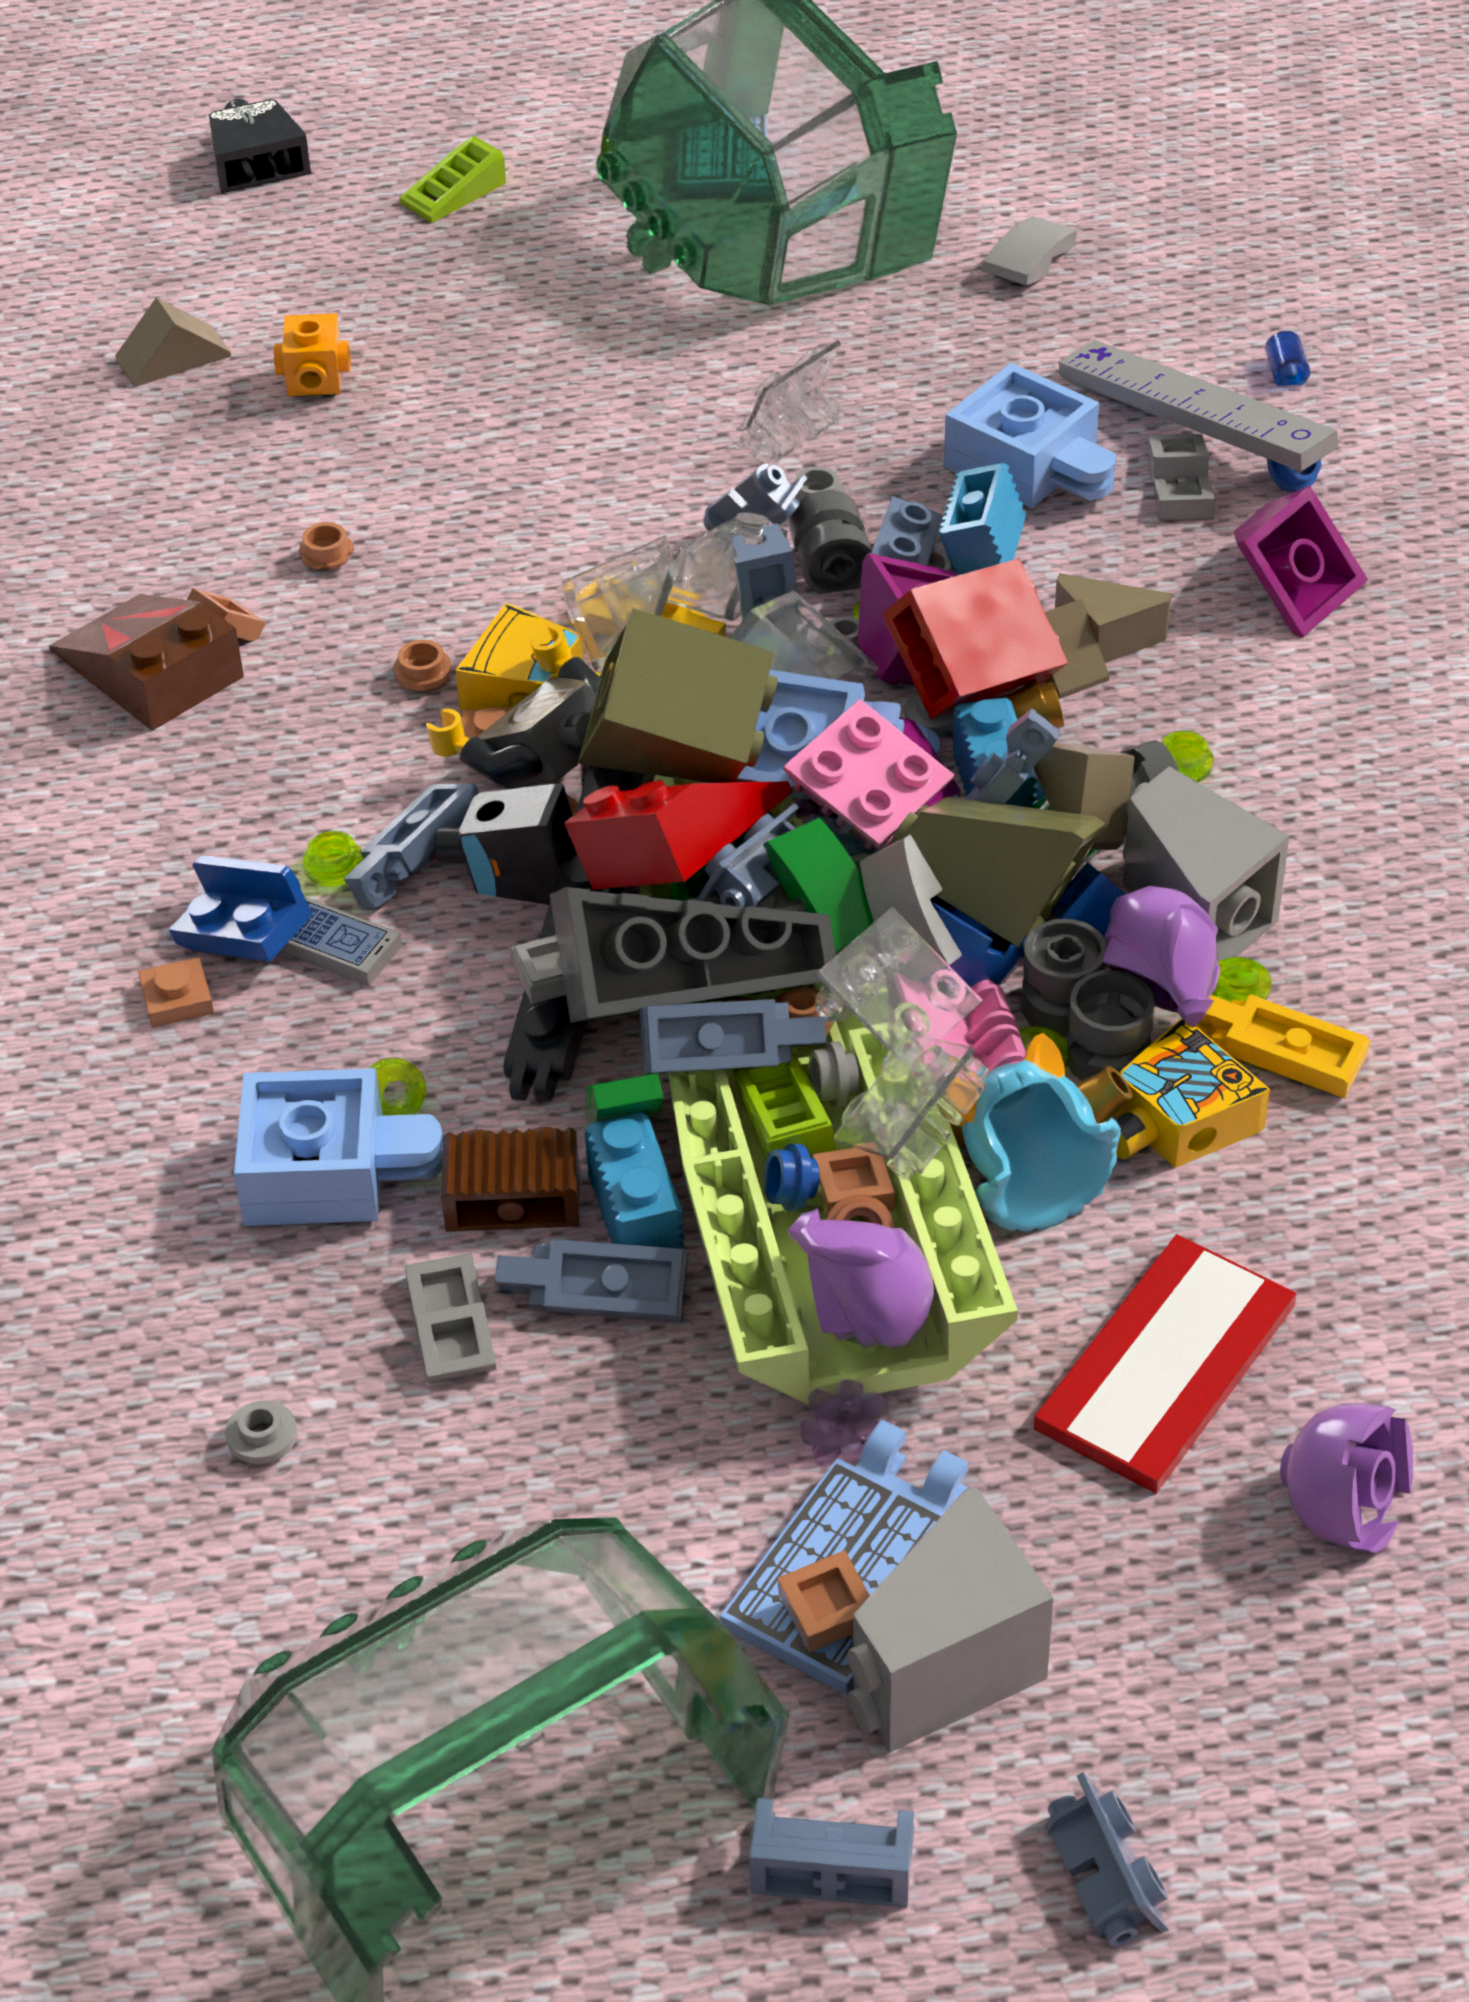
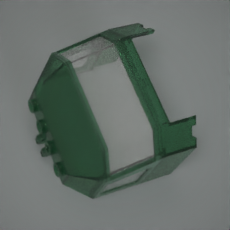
(775, 153)
(442, 1683)

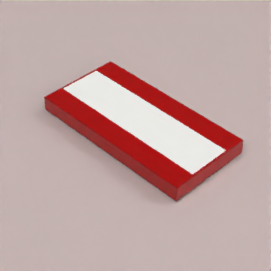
(1165, 1363)

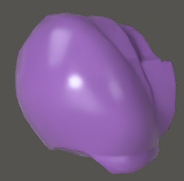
(1168, 945)
(865, 1279)

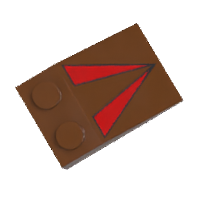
(155, 656)

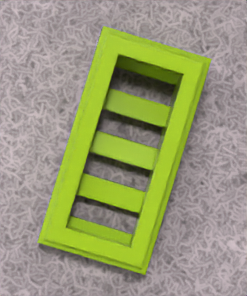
(470, 173)
(787, 1113)

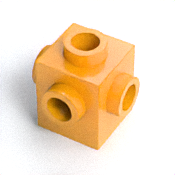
(312, 355)

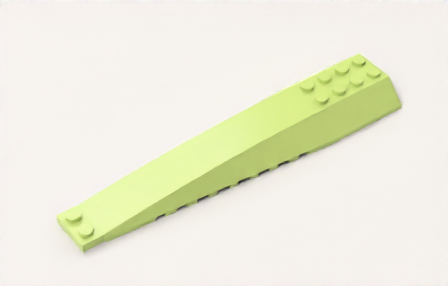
(766, 1274)

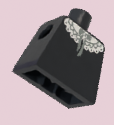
(257, 145)

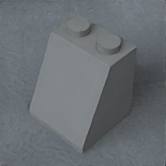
(1211, 852)
(949, 1629)

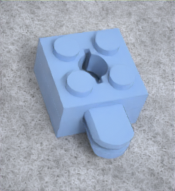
(1036, 430)
(341, 1122)

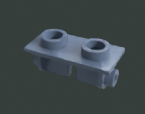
(760, 493)
(908, 532)
(740, 872)
(1125, 1888)

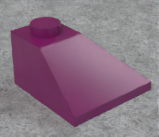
(1300, 559)
(882, 584)

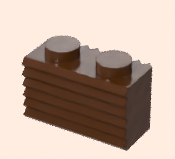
(510, 1179)

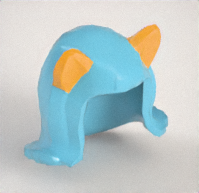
(1037, 1142)

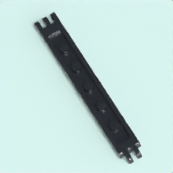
(543, 1037)

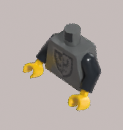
(539, 735)

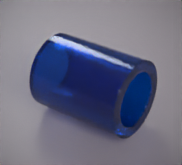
(1287, 359)

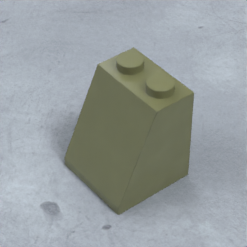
(678, 702)
(1001, 859)

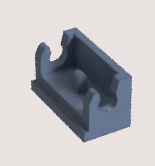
(763, 569)
(831, 1858)

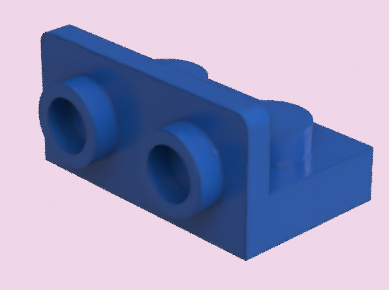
(244, 909)

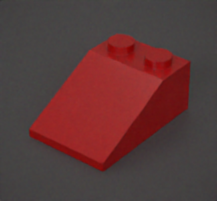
(664, 830)

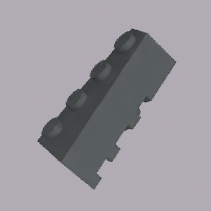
(660, 951)

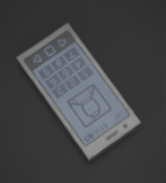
(343, 943)

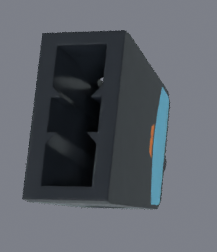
(511, 841)

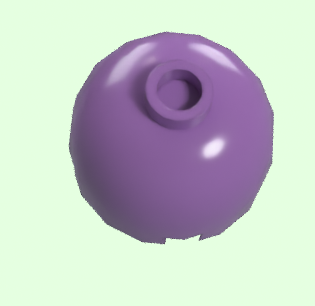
(1344, 1462)

